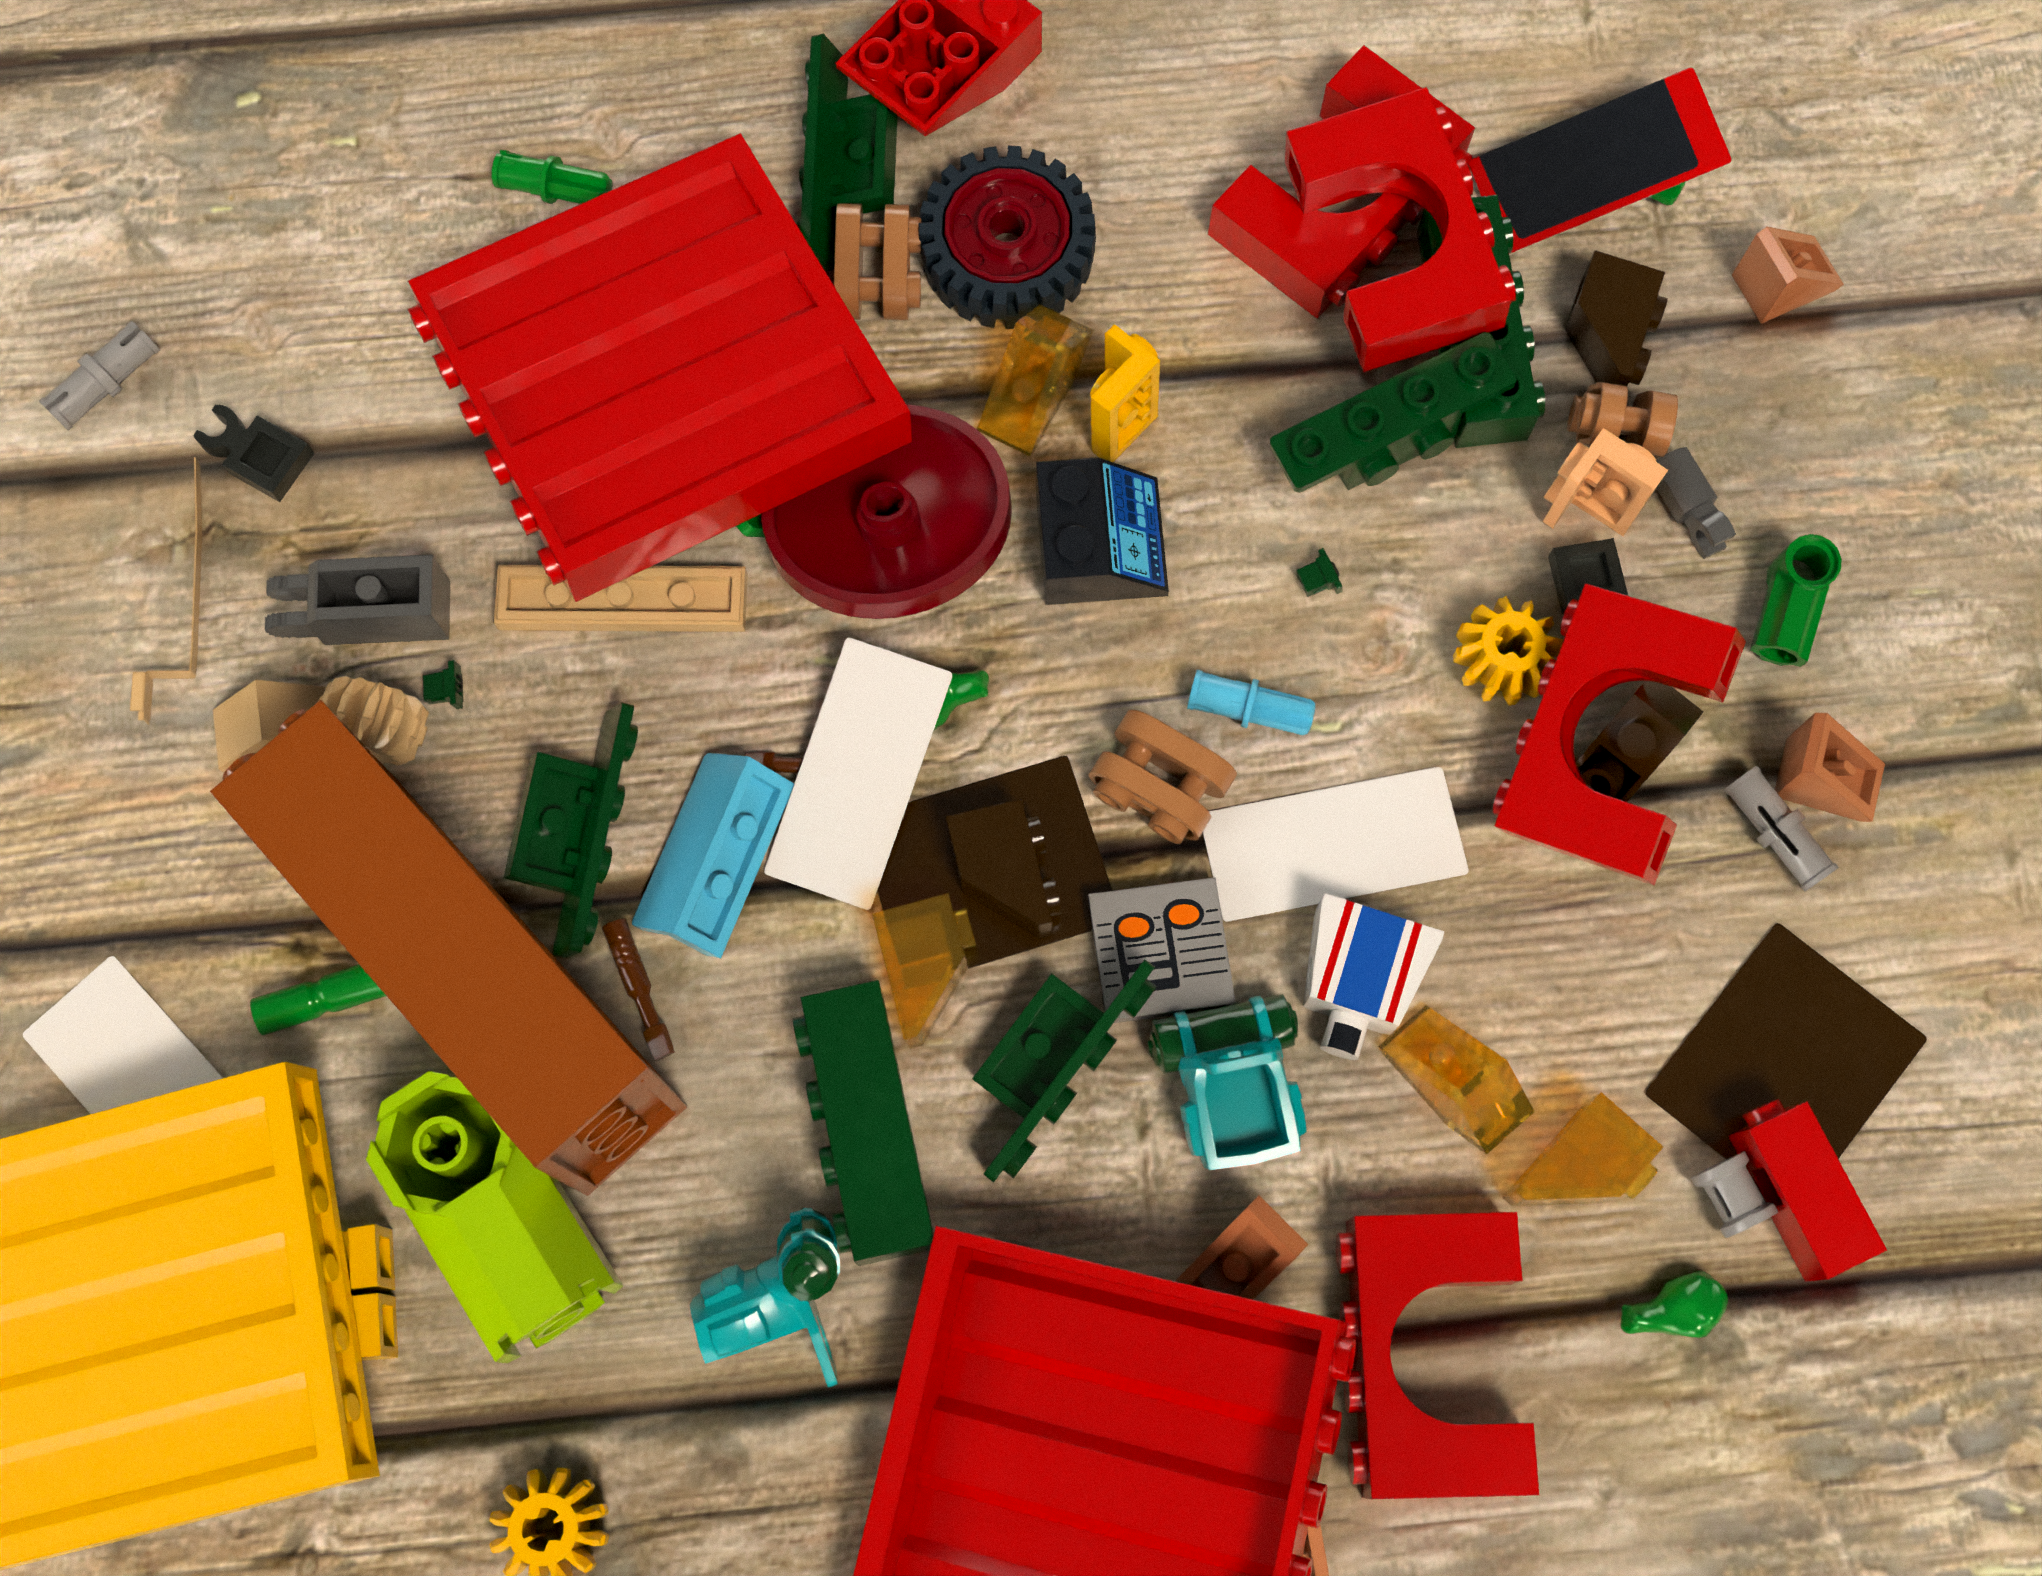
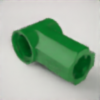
(1795, 604)

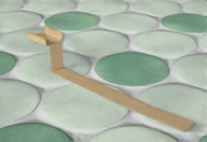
(143, 681)

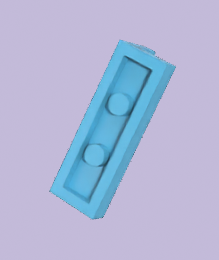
(714, 852)

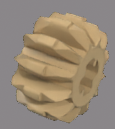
(379, 717)

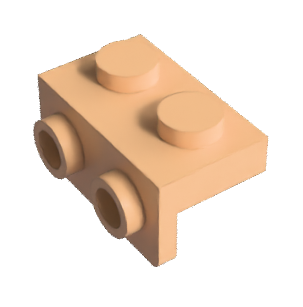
(1606, 481)

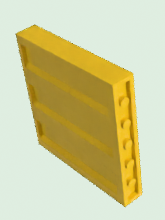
(174, 1316)

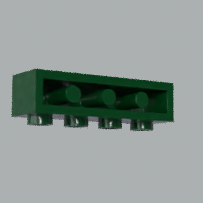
(1516, 411)
(866, 1124)

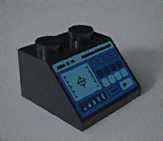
(1099, 532)

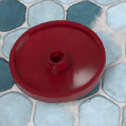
(900, 527)

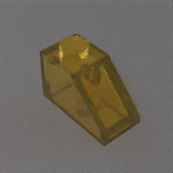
(1033, 378)
(923, 960)
(1458, 1078)
(1589, 1160)

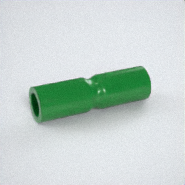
(313, 999)

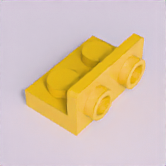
(1124, 394)

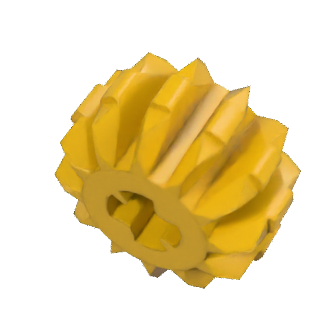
(1504, 630)
(539, 1503)

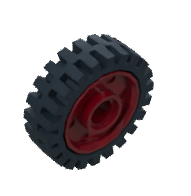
(1000, 198)

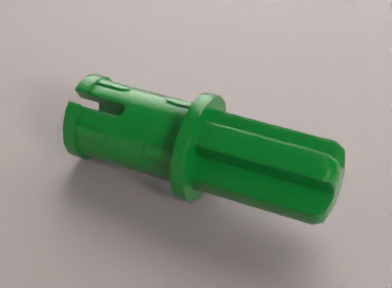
(548, 178)

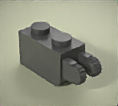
(365, 601)

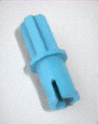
(1251, 703)

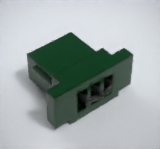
(1320, 575)
(444, 686)

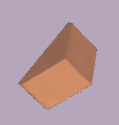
(1784, 272)
(1830, 770)

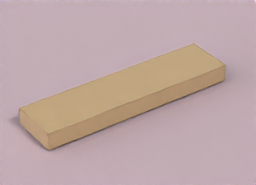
(647, 601)

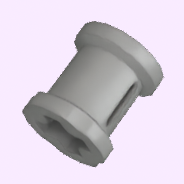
(1734, 1195)

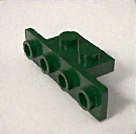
(846, 151)
(1394, 419)
(566, 825)
(1044, 1053)

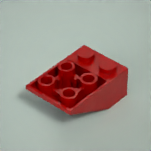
(944, 56)

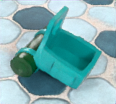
(1234, 1080)
(774, 1298)

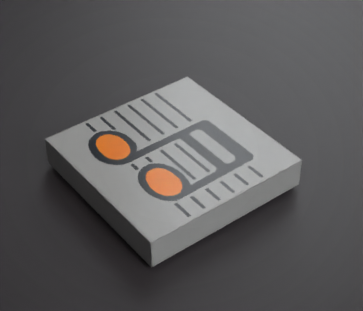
(1174, 930)

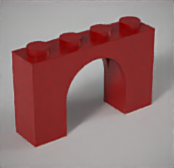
(1407, 152)
(1322, 252)
(1604, 645)
(1398, 1445)

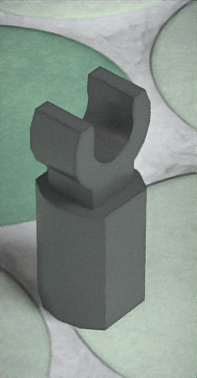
(1692, 502)

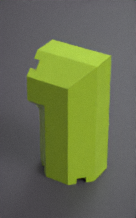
(488, 1216)

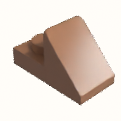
(1246, 1253)

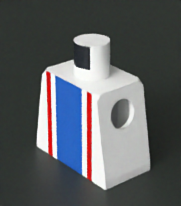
(1363, 971)

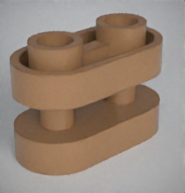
(899, 236)
(1646, 423)
(1171, 810)

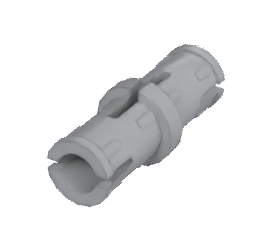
(99, 375)
(1781, 828)

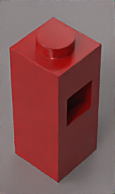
(1814, 1198)

